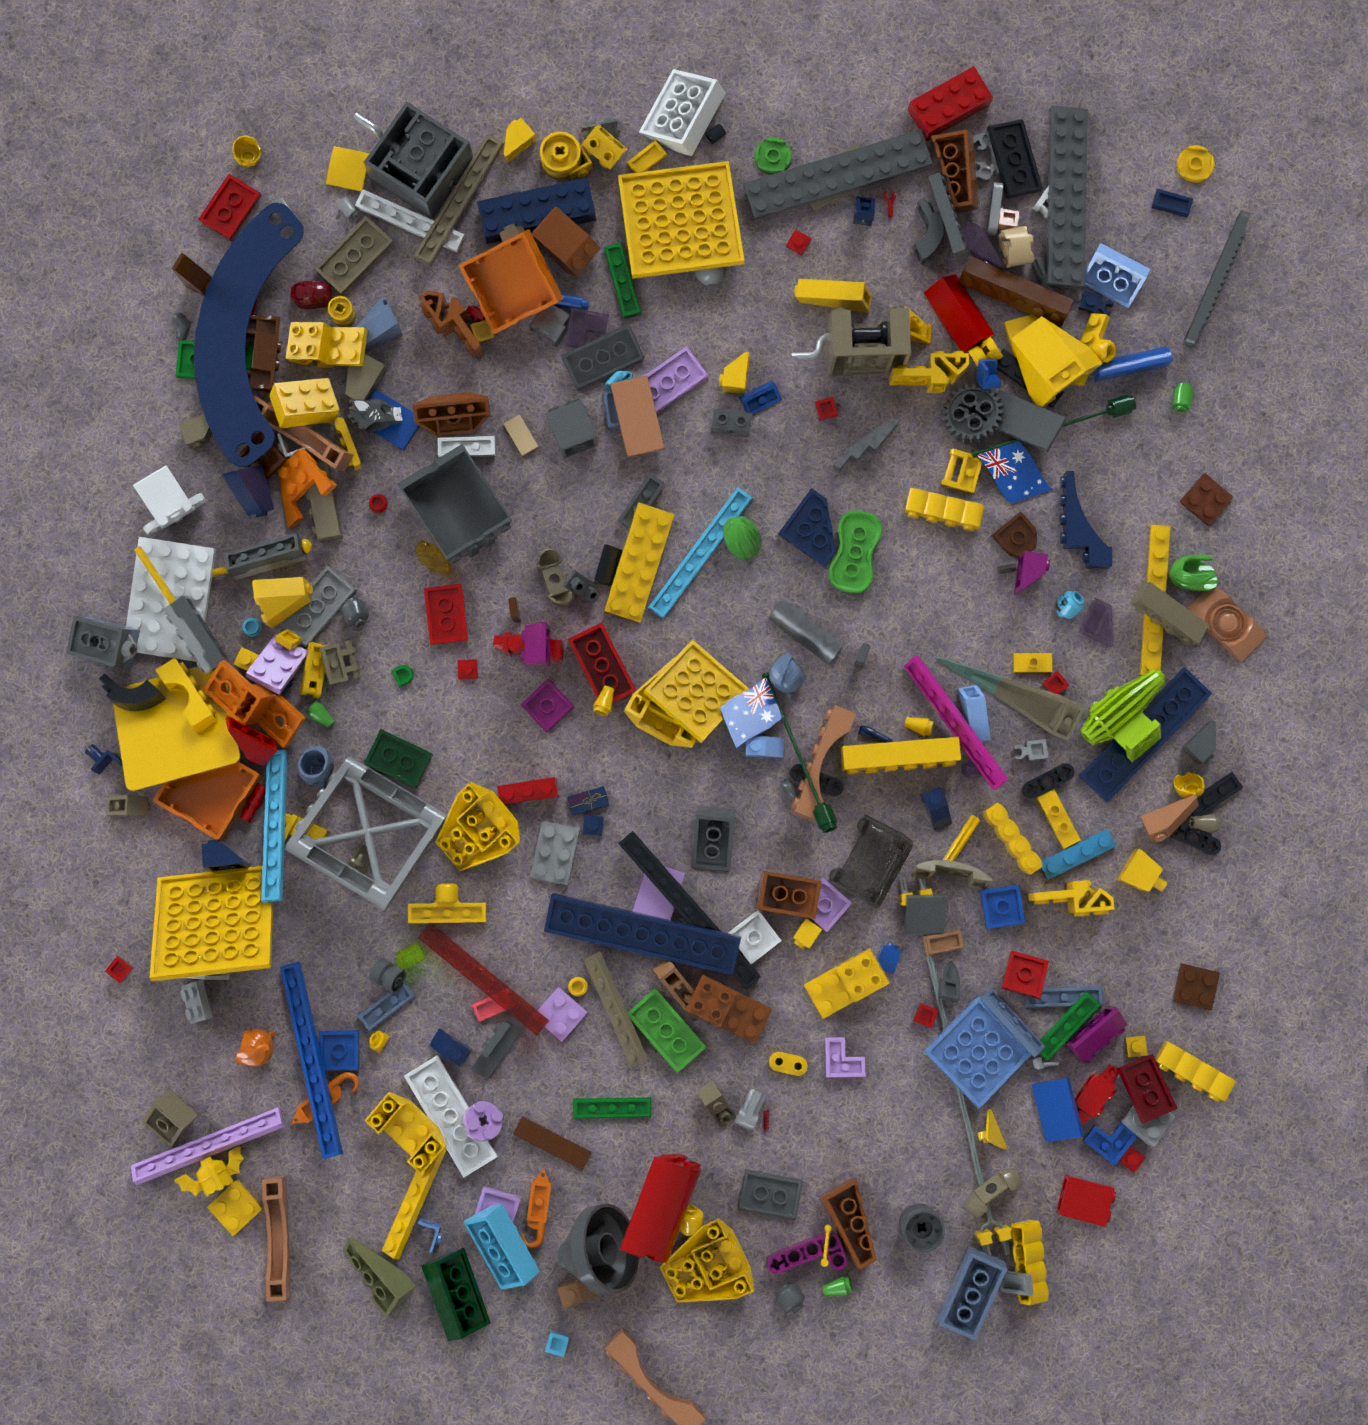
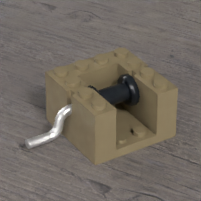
(863, 349)

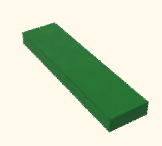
(622, 280)
(1068, 1024)
(612, 1107)

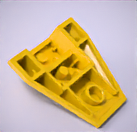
(655, 721)

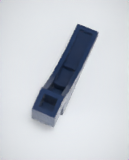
(1076, 529)

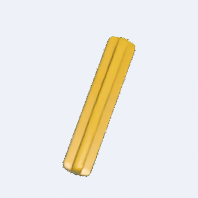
(962, 838)

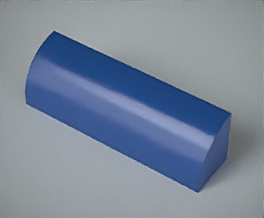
(1134, 363)

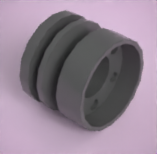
(924, 1238)

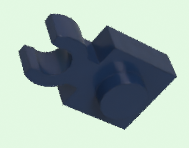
(1092, 303)

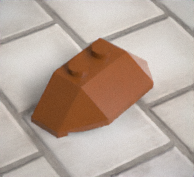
(452, 413)

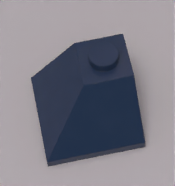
(219, 857)

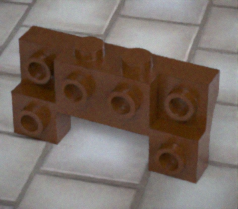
(266, 346)

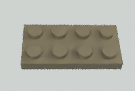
(353, 255)

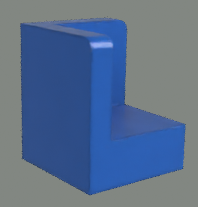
(986, 374)

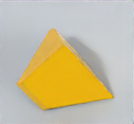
(919, 330)

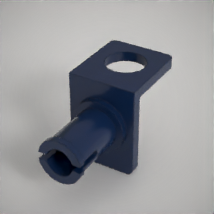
(102, 760)

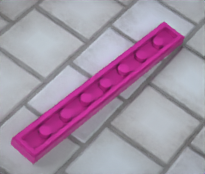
(956, 722)

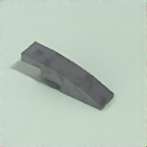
(869, 442)

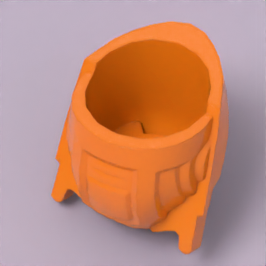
(255, 1048)

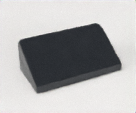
(608, 565)

